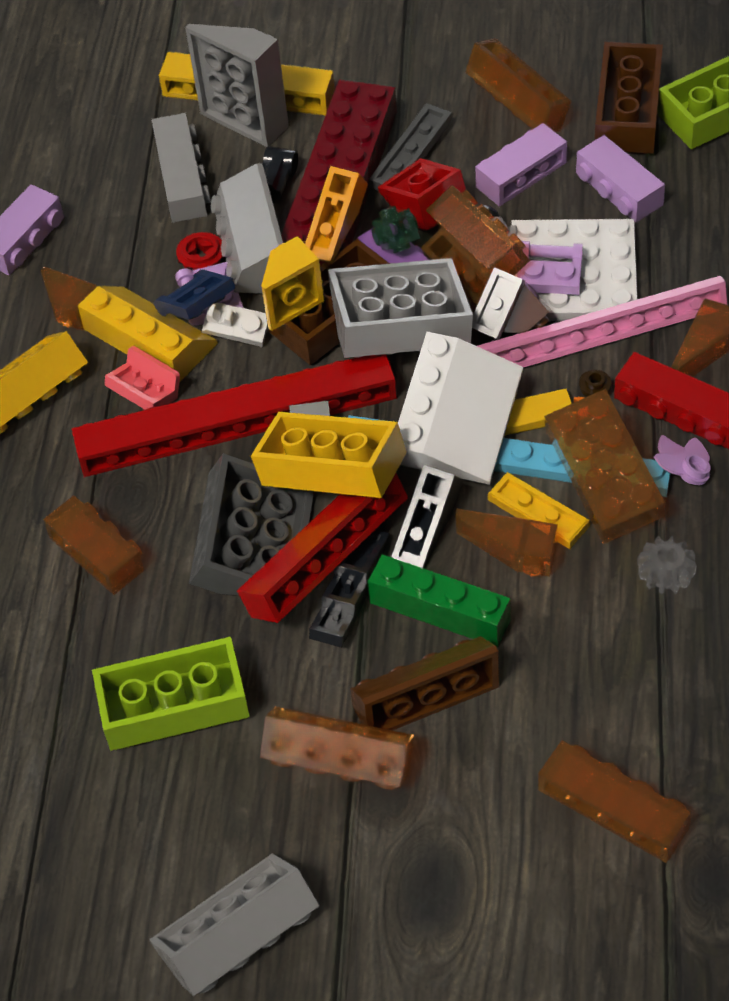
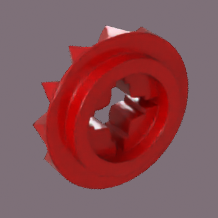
(207, 243)

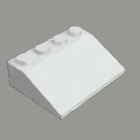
(458, 408)

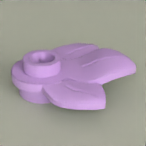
(687, 461)

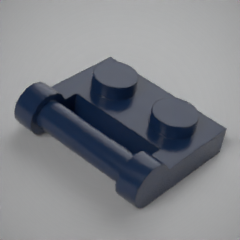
(195, 295)

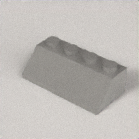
(246, 227)
(235, 924)

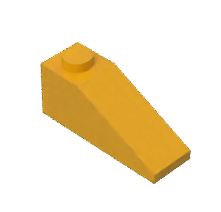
(335, 212)

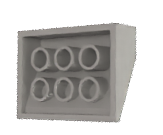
(239, 80)
(396, 304)

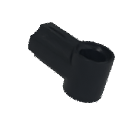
(278, 167)

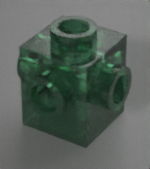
(405, 229)

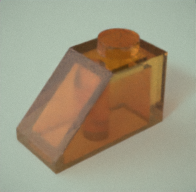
(65, 295)

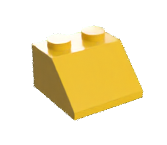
(291, 282)

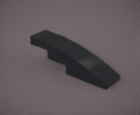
(347, 591)

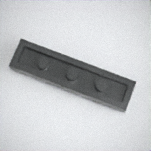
(413, 143)

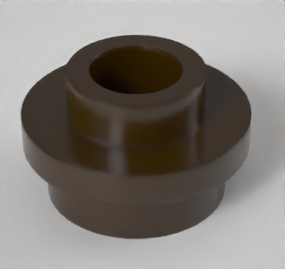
(593, 382)

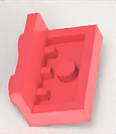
(144, 380)

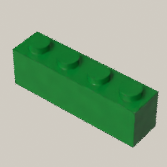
(439, 600)

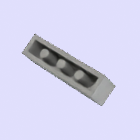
(179, 167)

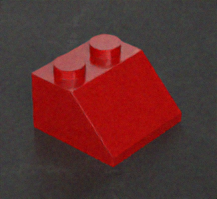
(420, 187)

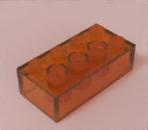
(604, 466)

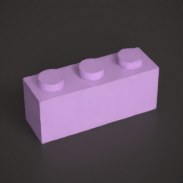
(521, 164)
(620, 178)
(26, 226)

